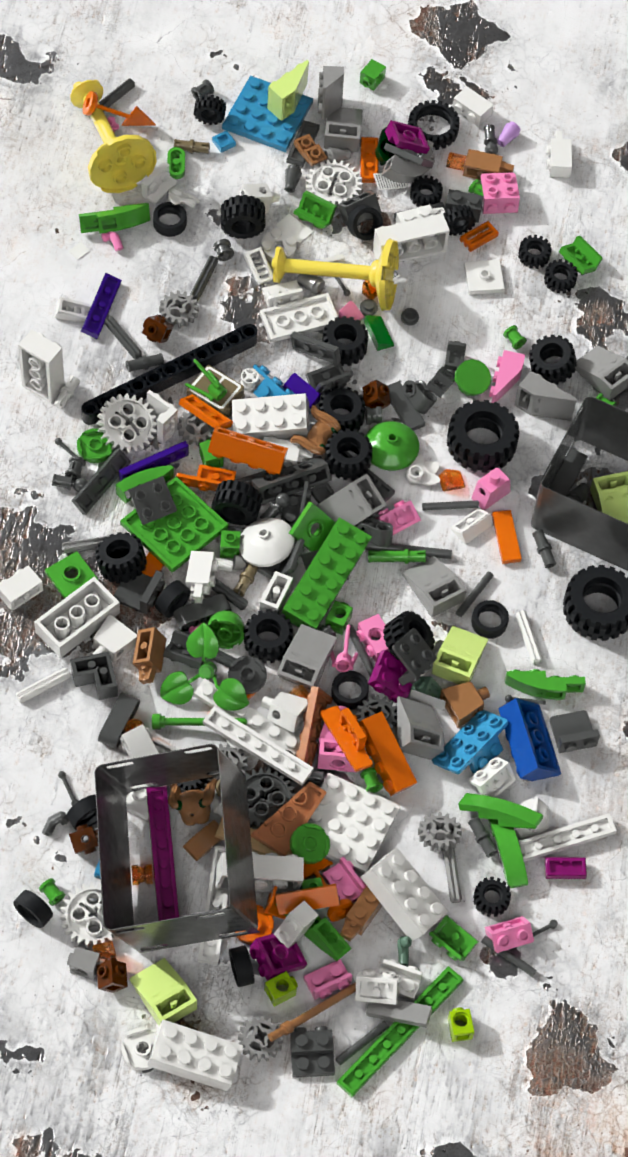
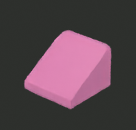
(351, 310)

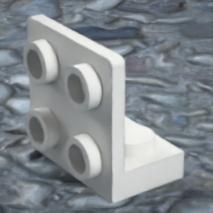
(165, 414)

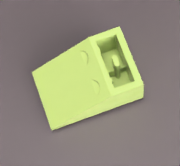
(287, 91)
(611, 495)
(459, 655)
(164, 992)

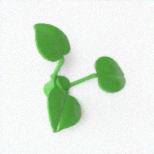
(177, 688)

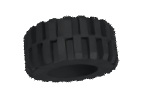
(487, 416)
(585, 619)

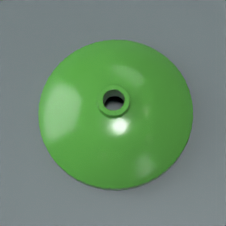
(396, 453)

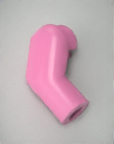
(114, 238)

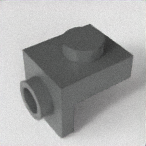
(454, 355)

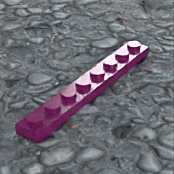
(162, 853)

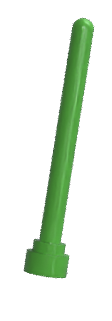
(160, 721)

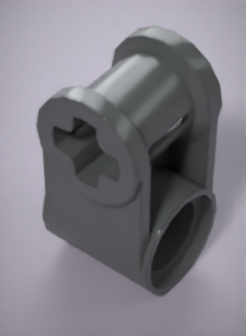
(419, 395)
(379, 530)

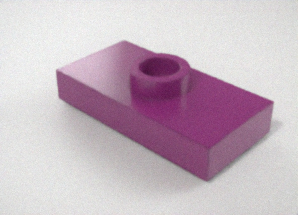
(565, 868)

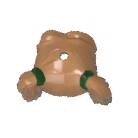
(319, 433)
(193, 802)

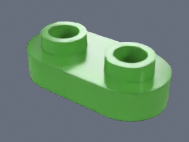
(176, 166)

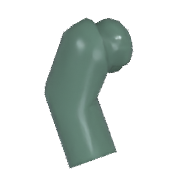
(403, 950)

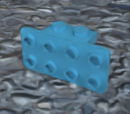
(473, 744)

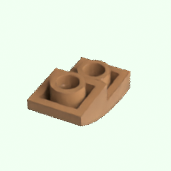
(309, 150)
(203, 841)

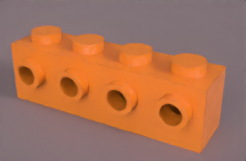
(247, 450)
(387, 754)

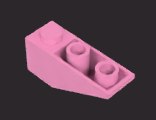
(509, 373)

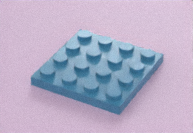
(254, 121)

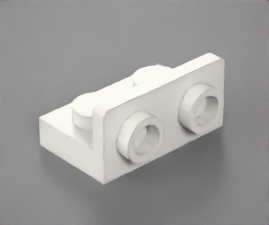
(158, 184)
(282, 293)
(493, 777)
(409, 980)
(377, 987)

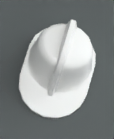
(540, 807)

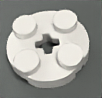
(276, 237)
(131, 1043)

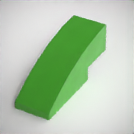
(141, 478)

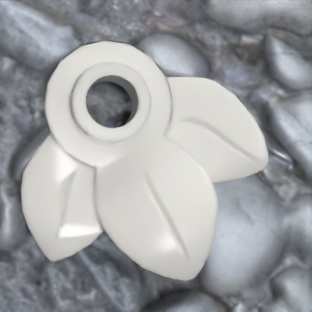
(177, 196)
(425, 470)

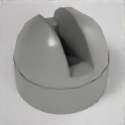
(239, 562)

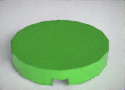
(472, 377)
(92, 447)
(310, 842)

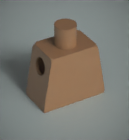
(463, 701)

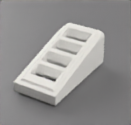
(258, 252)
(66, 314)

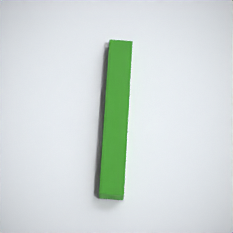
(397, 1035)

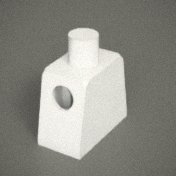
(261, 192)
(114, 638)
(286, 710)

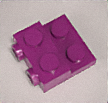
(407, 137)
(386, 675)
(275, 957)

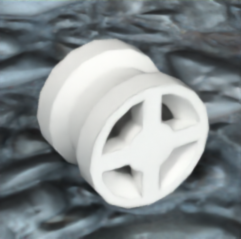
(251, 375)

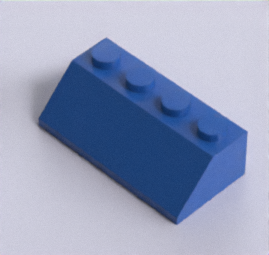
(529, 740)

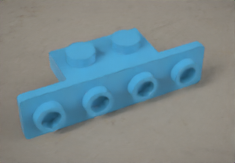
(270, 386)

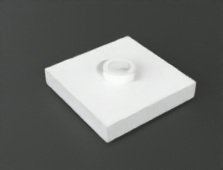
(484, 277)

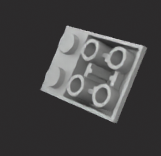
(330, 90)
(343, 129)
(604, 371)
(544, 398)
(354, 502)
(435, 586)
(306, 657)
(418, 729)

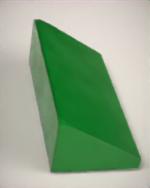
(378, 332)

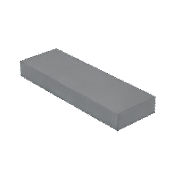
(402, 1012)

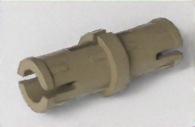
(192, 146)
(246, 579)

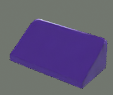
(300, 386)

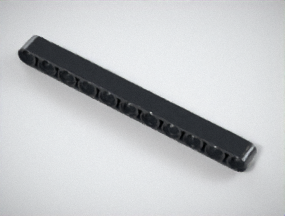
(175, 370)

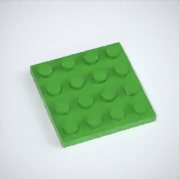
(178, 533)

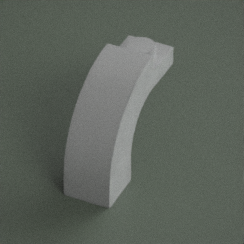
(405, 171)

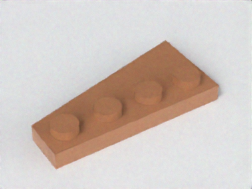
(317, 701)
(278, 828)

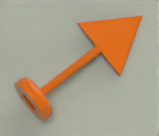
(135, 118)
(334, 913)

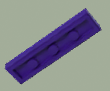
(101, 306)
(159, 459)

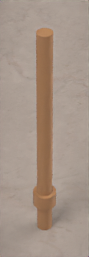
(288, 1026)

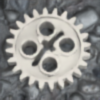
(322, 180)
(138, 412)
(80, 928)

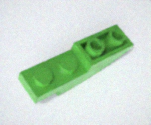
(116, 219)
(538, 685)

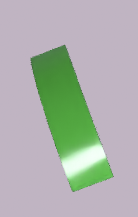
(510, 854)

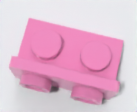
(401, 516)
(347, 881)
(510, 934)
(328, 979)

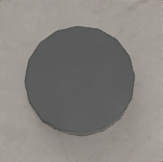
(249, 672)

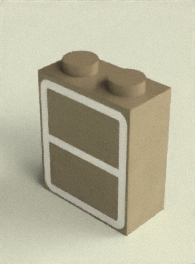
(234, 391)

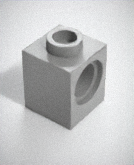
(83, 962)

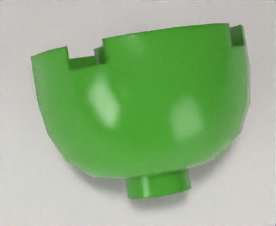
(227, 628)

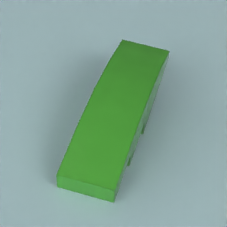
(506, 812)
(327, 938)

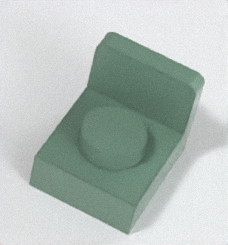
(427, 686)

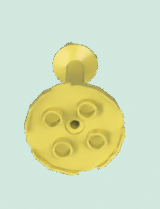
(121, 159)
(379, 273)

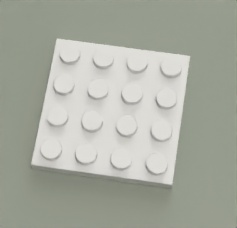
(353, 821)

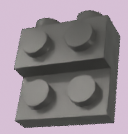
(312, 1052)

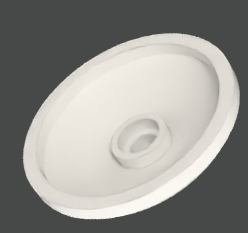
(271, 547)

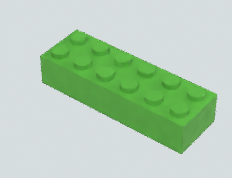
(326, 575)

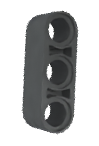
(197, 613)
(121, 713)

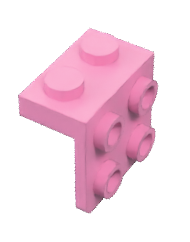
(500, 193)

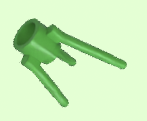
(215, 389)

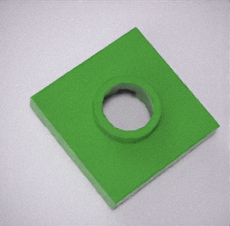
(302, 527)
(66, 585)

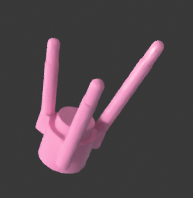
(343, 660)

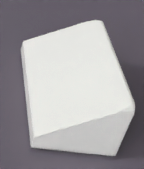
(472, 525)

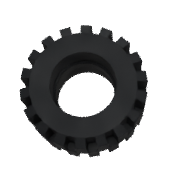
(243, 216)
(347, 329)
(551, 347)
(344, 399)
(352, 442)
(237, 502)
(110, 561)
(268, 622)
(402, 624)

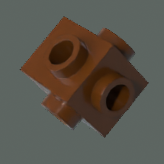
(157, 328)
(376, 394)
(78, 842)
(112, 975)

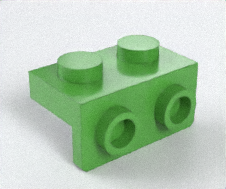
(315, 210)
(581, 255)
(453, 938)

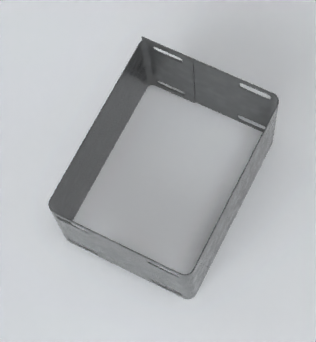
(569, 519)
(169, 768)

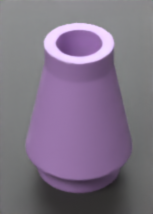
(508, 133)

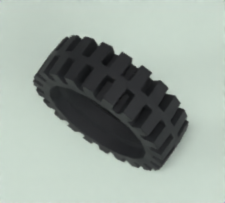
(439, 110)

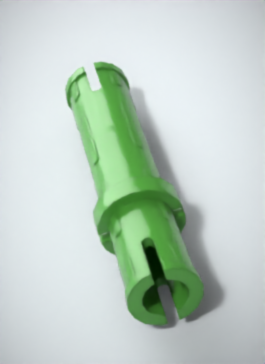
(397, 556)

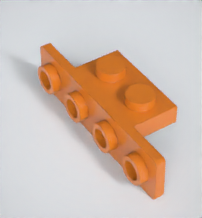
(207, 477)
(348, 735)

